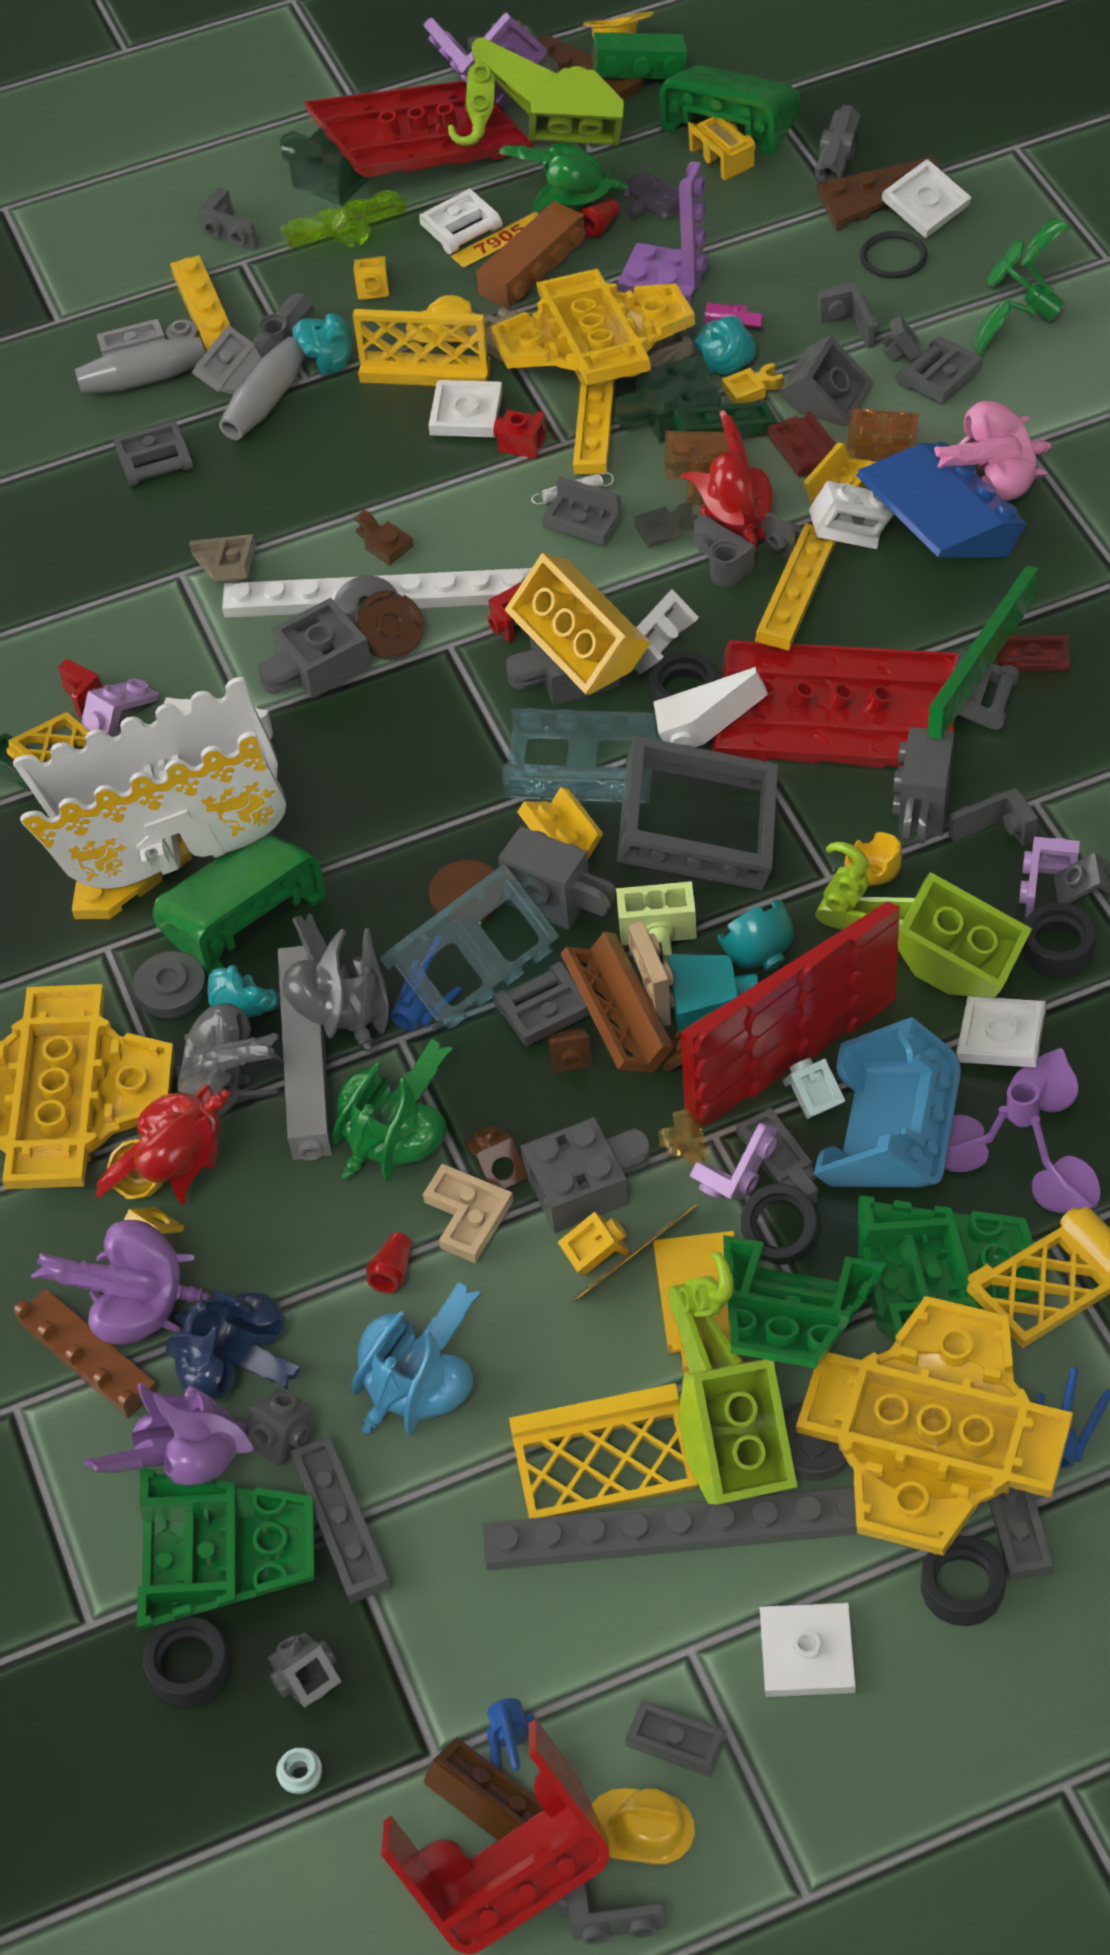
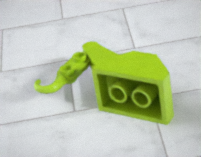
(561, 105)
(942, 931)
(727, 1407)

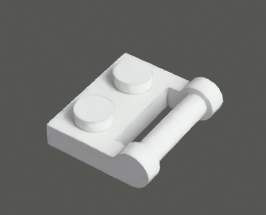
(457, 213)

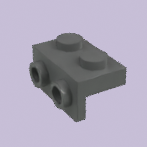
(583, 511)

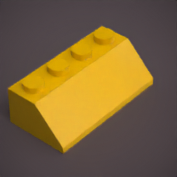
(576, 624)

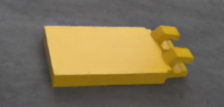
(682, 1260)

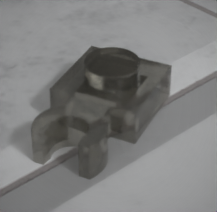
(663, 526)

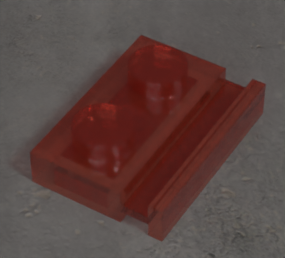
(801, 442)

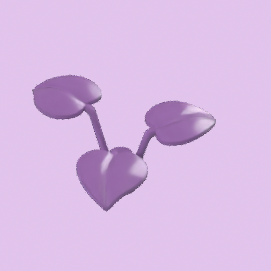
(1048, 1087)

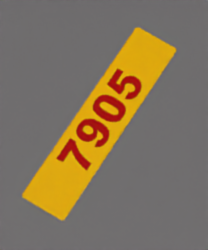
(491, 243)

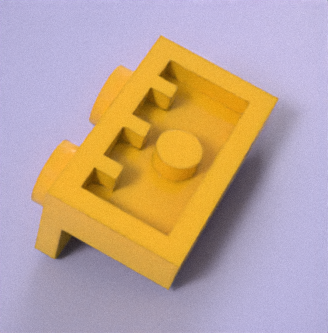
(562, 820)

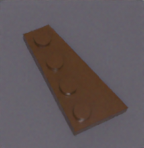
(569, 56)
(861, 193)

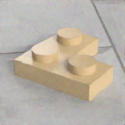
(655, 975)
(476, 1210)

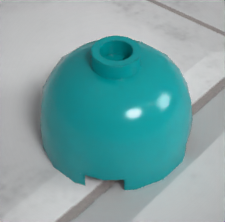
(759, 937)

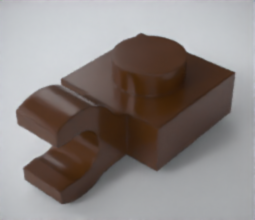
(383, 541)

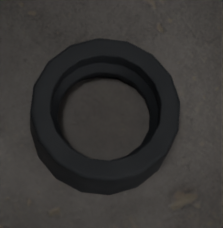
(679, 665)
(1064, 917)
(791, 1194)
(961, 1612)
(201, 1689)

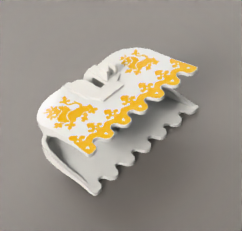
(130, 794)

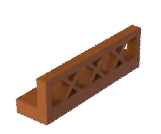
(625, 1004)

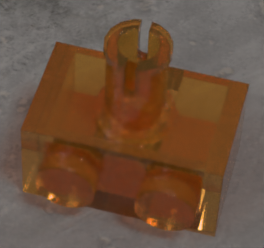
(692, 453)

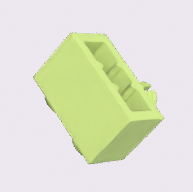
(663, 908)

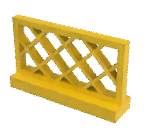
(421, 366)
(592, 1418)

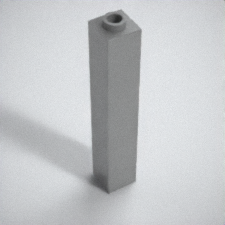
(303, 1073)

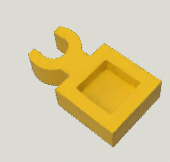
(751, 386)

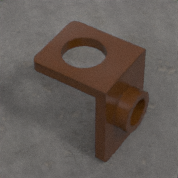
(570, 1050)
(489, 1146)

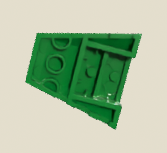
(934, 1256)
(788, 1313)
(218, 1545)

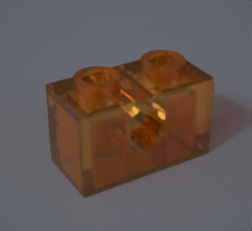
(880, 433)

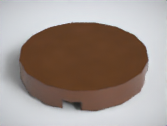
(390, 624)
(454, 881)

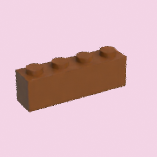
(530, 255)

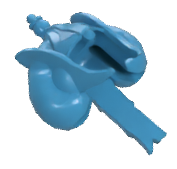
(411, 1373)

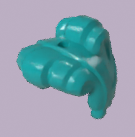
(327, 340)
(725, 345)
(228, 986)

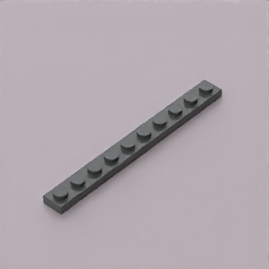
(669, 1529)

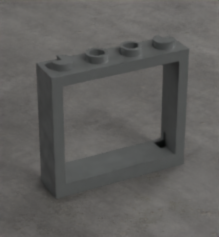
(689, 856)

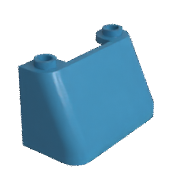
(898, 1111)

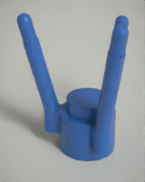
(410, 1010)
(1075, 1446)
(507, 1729)

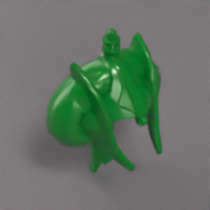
(571, 175)
(387, 1123)

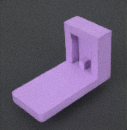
(106, 704)
(1048, 856)
(745, 1178)

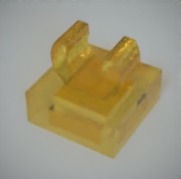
(684, 1138)

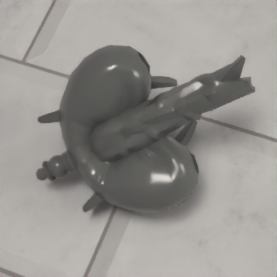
(336, 995)
(217, 1049)

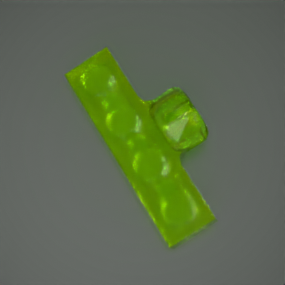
(346, 223)

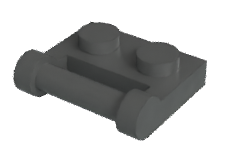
(946, 375)
(149, 446)
(994, 716)
(545, 1012)

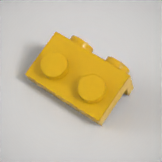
(835, 468)

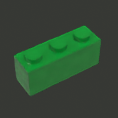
(638, 55)

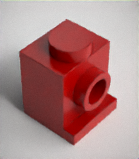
(520, 433)

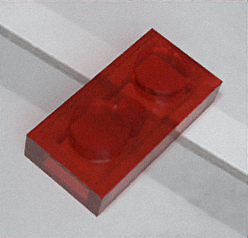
(1036, 653)

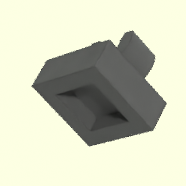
(902, 340)

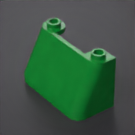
(761, 104)
(235, 892)

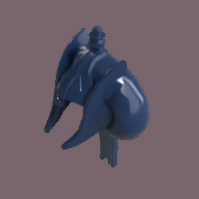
(225, 1334)

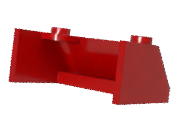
(517, 1875)

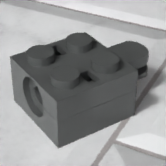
(316, 651)
(537, 667)
(923, 784)
(556, 877)
(582, 1171)

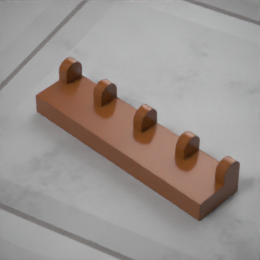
(84, 1352)

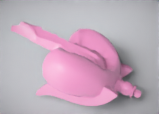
(999, 446)

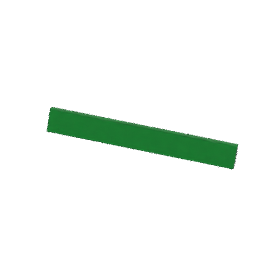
(982, 653)

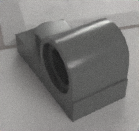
(729, 554)

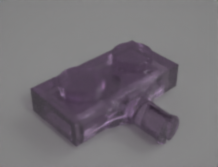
(651, 195)

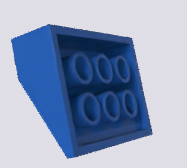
(944, 506)

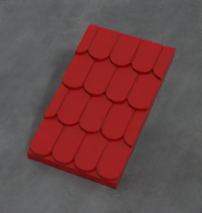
(410, 128)
(832, 702)
(790, 1015)

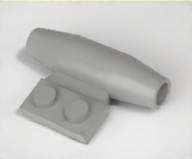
(137, 358)
(254, 381)

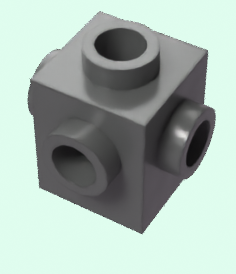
(278, 1425)
(303, 1669)

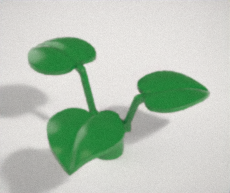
(1039, 298)

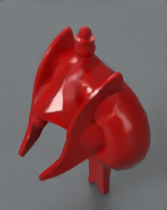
(733, 491)
(175, 1143)

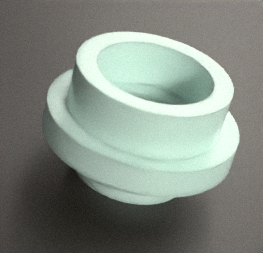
(299, 1758)

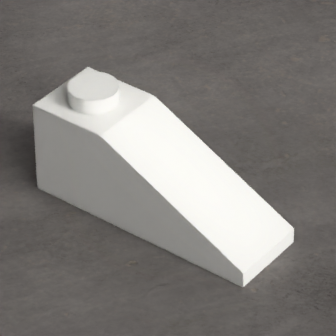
(706, 710)

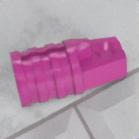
(718, 311)

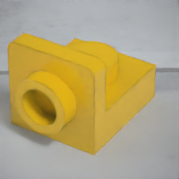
(371, 278)
(593, 1242)

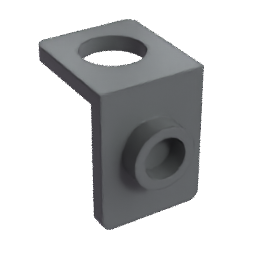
(780, 535)
(1082, 878)

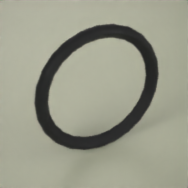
(893, 234)

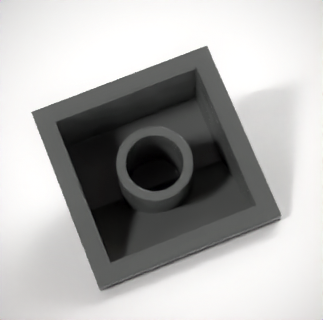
(826, 382)

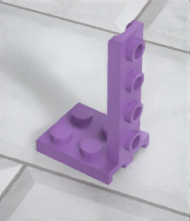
(505, 33)
(668, 266)

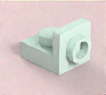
(814, 1087)

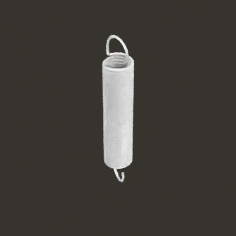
(593, 480)

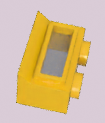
(723, 139)

